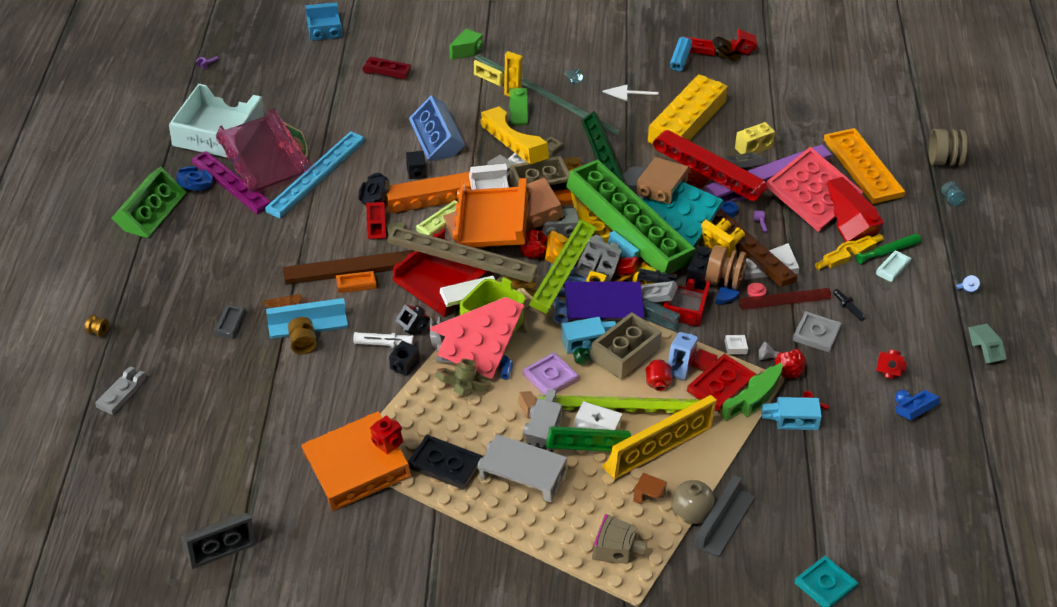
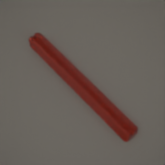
(784, 298)

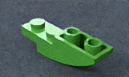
(758, 393)

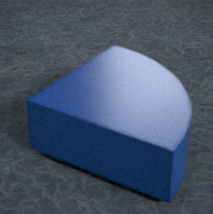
(726, 295)

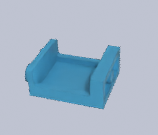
(323, 21)

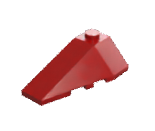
(853, 212)

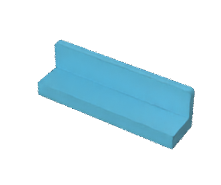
(324, 314)

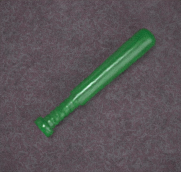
(897, 245)

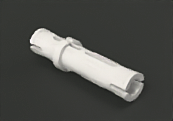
(382, 339)

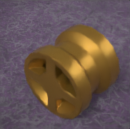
(97, 326)

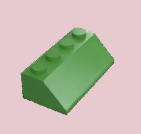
(149, 204)

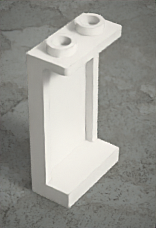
(488, 176)

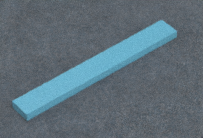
(314, 175)

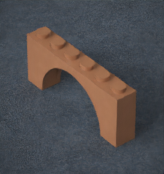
(542, 208)

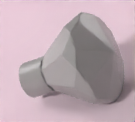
(767, 352)

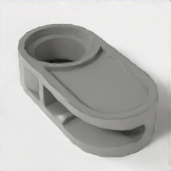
(435, 337)

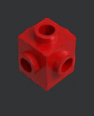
(883, 360)
(386, 434)

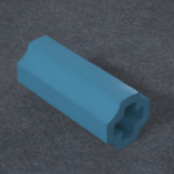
(681, 54)

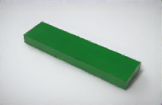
(584, 438)

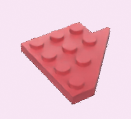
(480, 334)

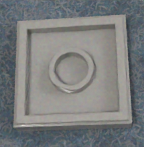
(817, 331)

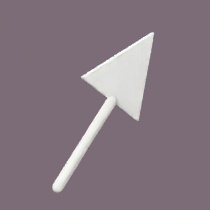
(621, 92)

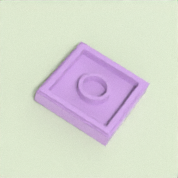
(550, 374)

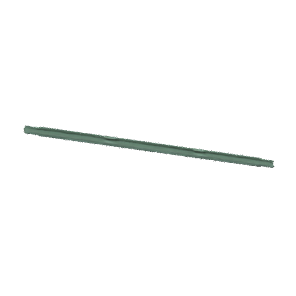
(550, 96)

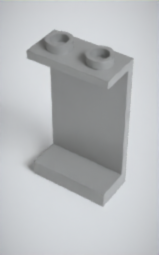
(524, 465)

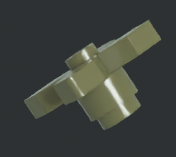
(463, 378)

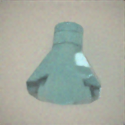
(574, 76)

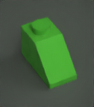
(466, 44)
(518, 107)

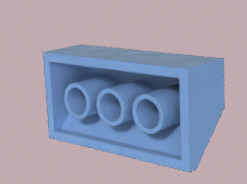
(436, 130)

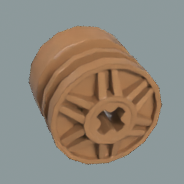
(726, 267)

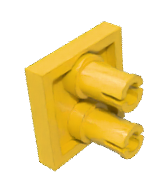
(717, 235)

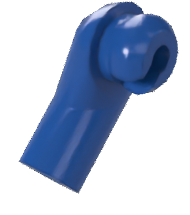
(506, 367)

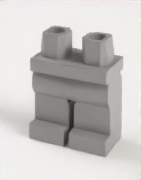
(599, 253)

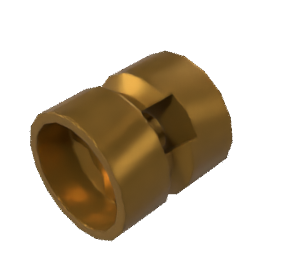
(302, 335)

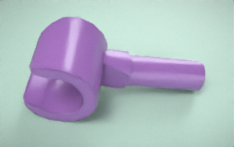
(204, 63)
(759, 216)

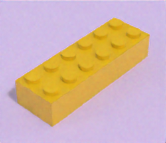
(690, 109)

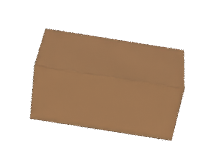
(526, 400)

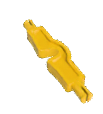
(842, 253)

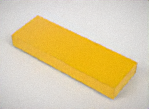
(512, 72)

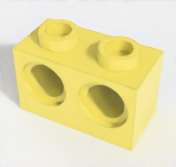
(755, 139)

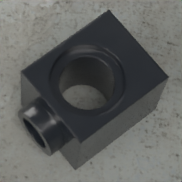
(416, 165)
(404, 358)

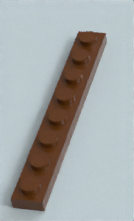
(759, 254)

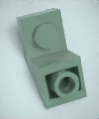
(991, 343)

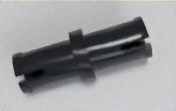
(655, 276)

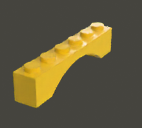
(528, 147)

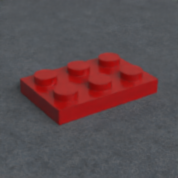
(721, 380)

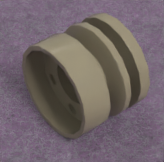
(947, 148)

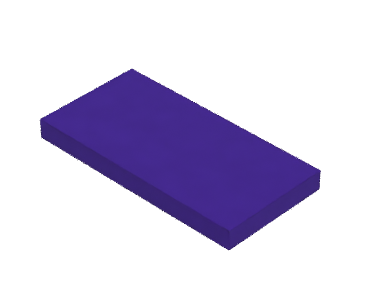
(603, 300)

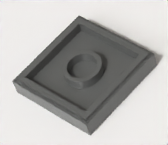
(746, 159)

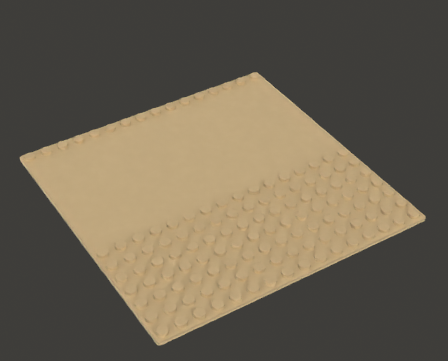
(567, 527)

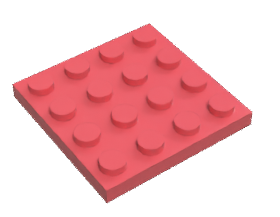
(805, 188)

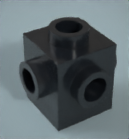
(412, 319)

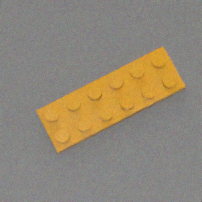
(864, 166)

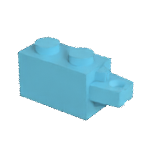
(583, 333)
(794, 413)

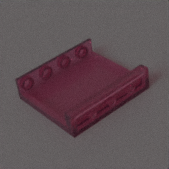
(263, 151)

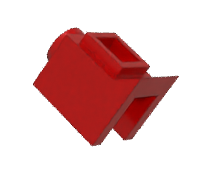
(745, 44)

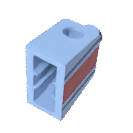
(682, 348)

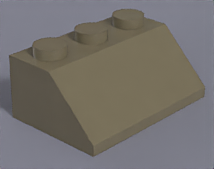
(552, 169)

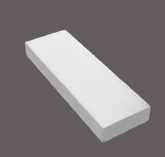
(456, 293)

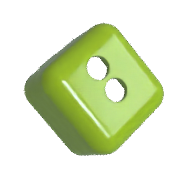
(490, 291)

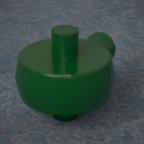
(582, 356)

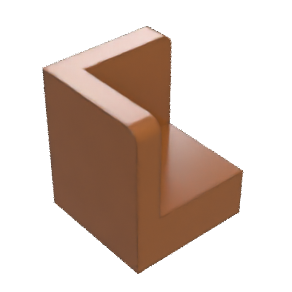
(649, 486)

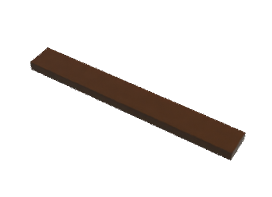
(330, 269)

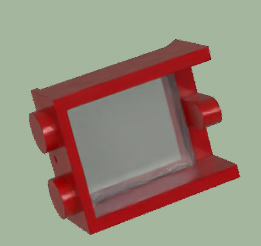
(689, 303)

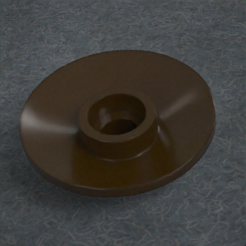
(724, 49)

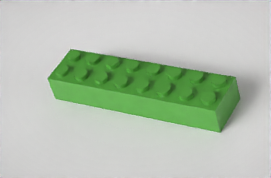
(630, 217)

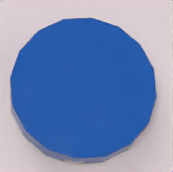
(194, 179)

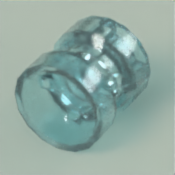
(952, 193)

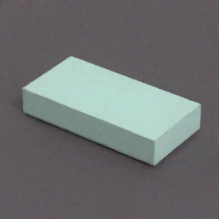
(893, 266)

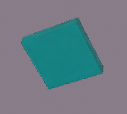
(826, 582)

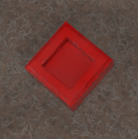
(703, 359)

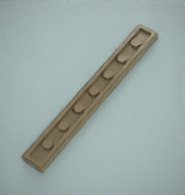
(462, 254)

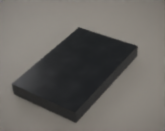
(444, 461)

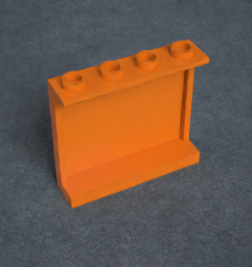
(491, 216)
(351, 464)

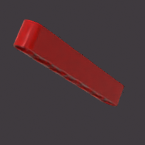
(710, 165)

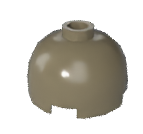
(693, 501)

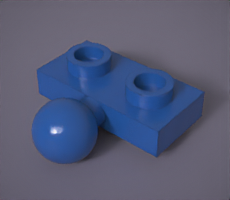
(914, 406)

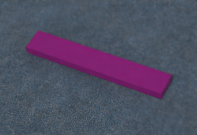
(231, 182)

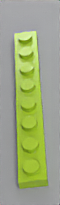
(562, 267)
(630, 404)

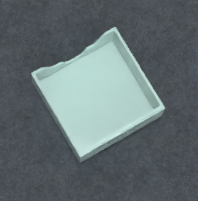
(203, 114)

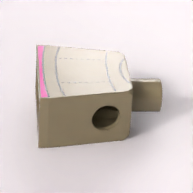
(616, 541)

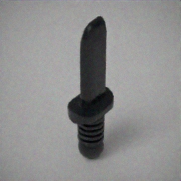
(847, 302)

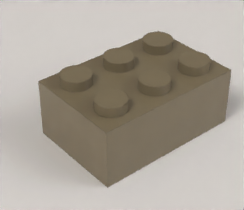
(626, 345)

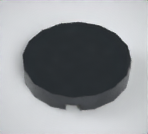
(374, 189)

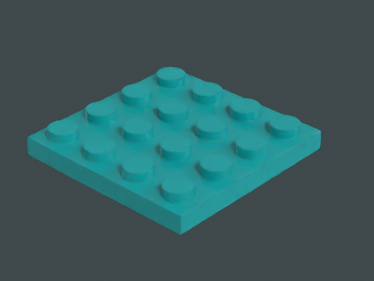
(687, 211)

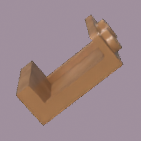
(661, 180)

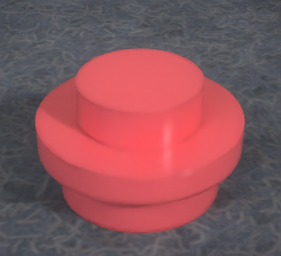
(756, 289)

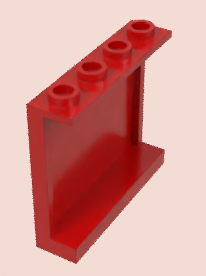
(426, 274)

